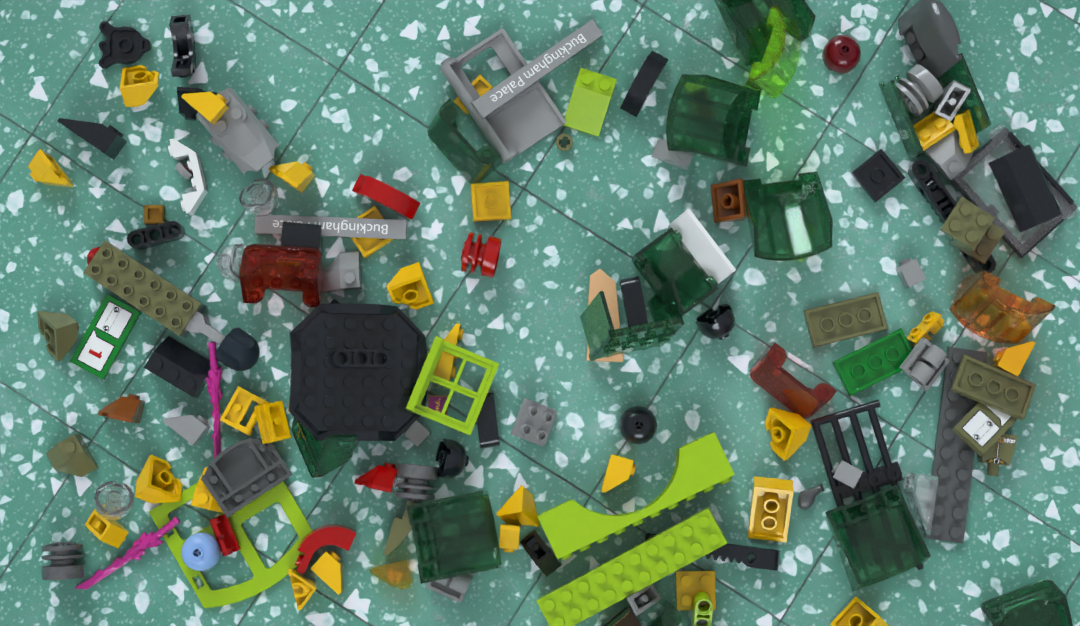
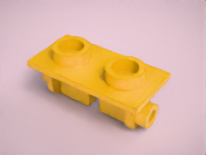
(931, 322)

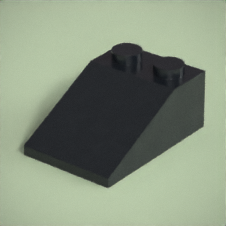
(105, 139)

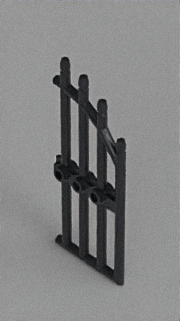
(871, 478)

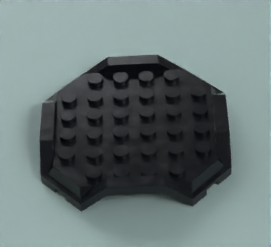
(355, 399)

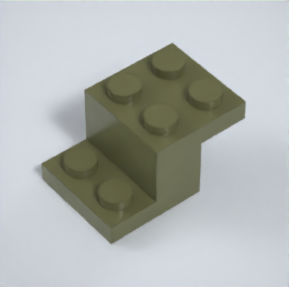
(972, 230)

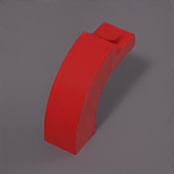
(386, 196)
(321, 536)

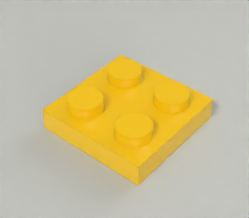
(692, 582)

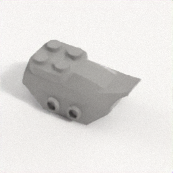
(241, 134)

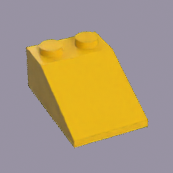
(770, 509)

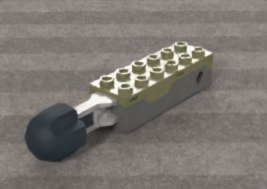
(167, 303)

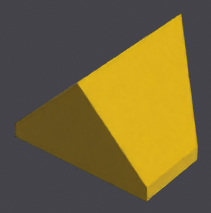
(520, 509)
(302, 587)

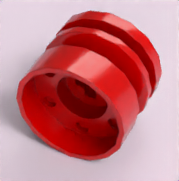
(481, 254)

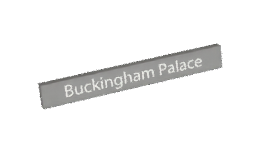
(537, 69)
(337, 226)

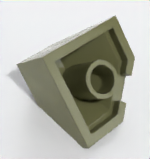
(59, 332)
(72, 457)

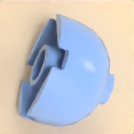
(207, 546)

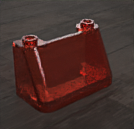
(786, 388)

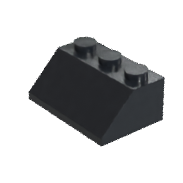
(179, 366)

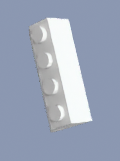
(702, 247)

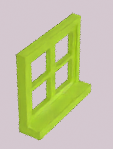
(426, 375)

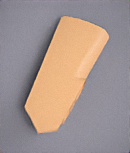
(602, 282)

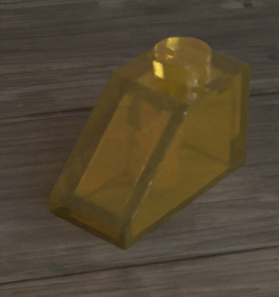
(395, 574)

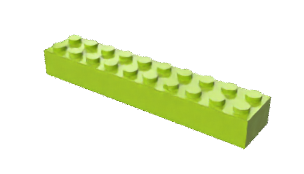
(633, 570)

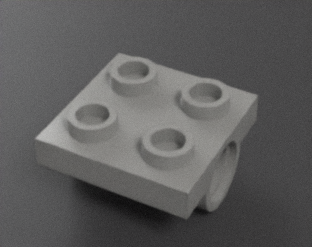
(925, 363)
(534, 422)
(452, 587)

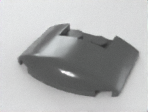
(931, 36)
(244, 474)

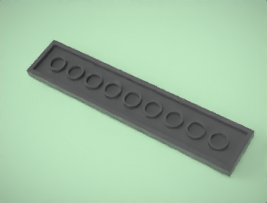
(952, 456)

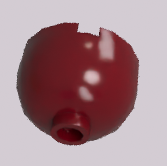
(834, 57)

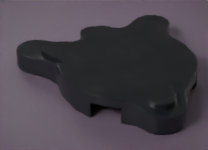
(122, 45)

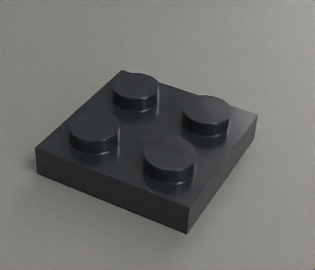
(878, 175)

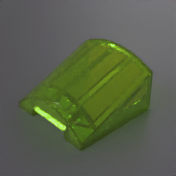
(779, 58)

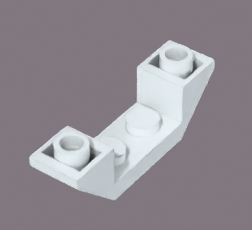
(192, 200)

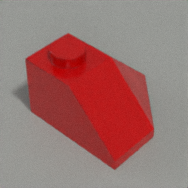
(379, 478)

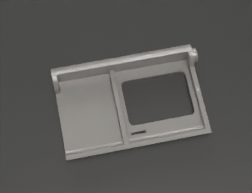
(522, 119)

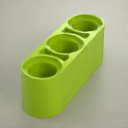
(702, 612)

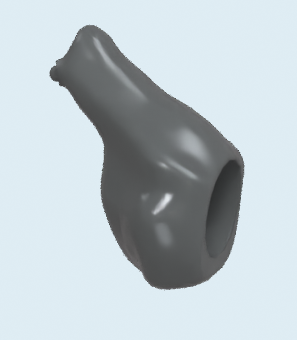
(807, 497)

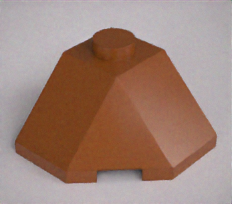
(125, 409)

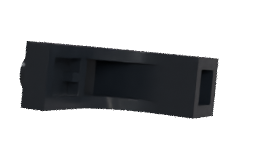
(183, 46)
(643, 83)

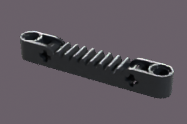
(941, 203)
(763, 559)

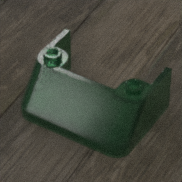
(325, 455)

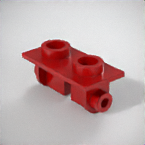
(224, 534)

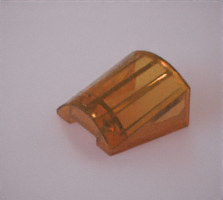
(995, 311)

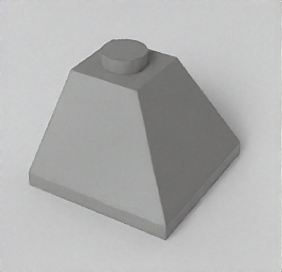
(949, 156)

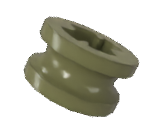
(568, 146)

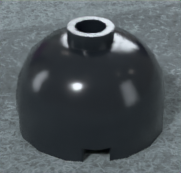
(716, 323)
(629, 430)
(451, 458)

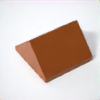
(728, 201)

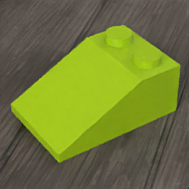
(589, 102)

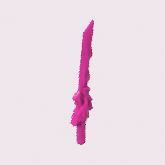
(215, 393)
(138, 549)

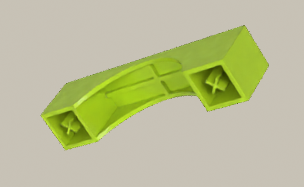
(696, 469)

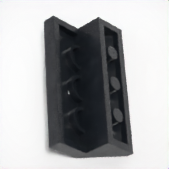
(1025, 188)

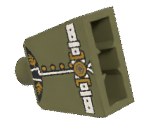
(999, 454)

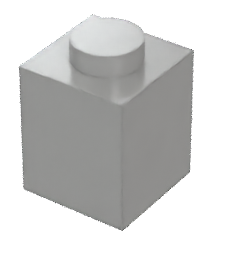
(910, 272)
(846, 474)

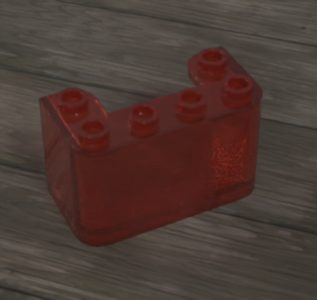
(281, 269)

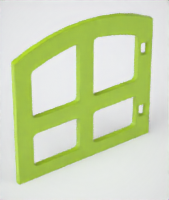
(263, 576)

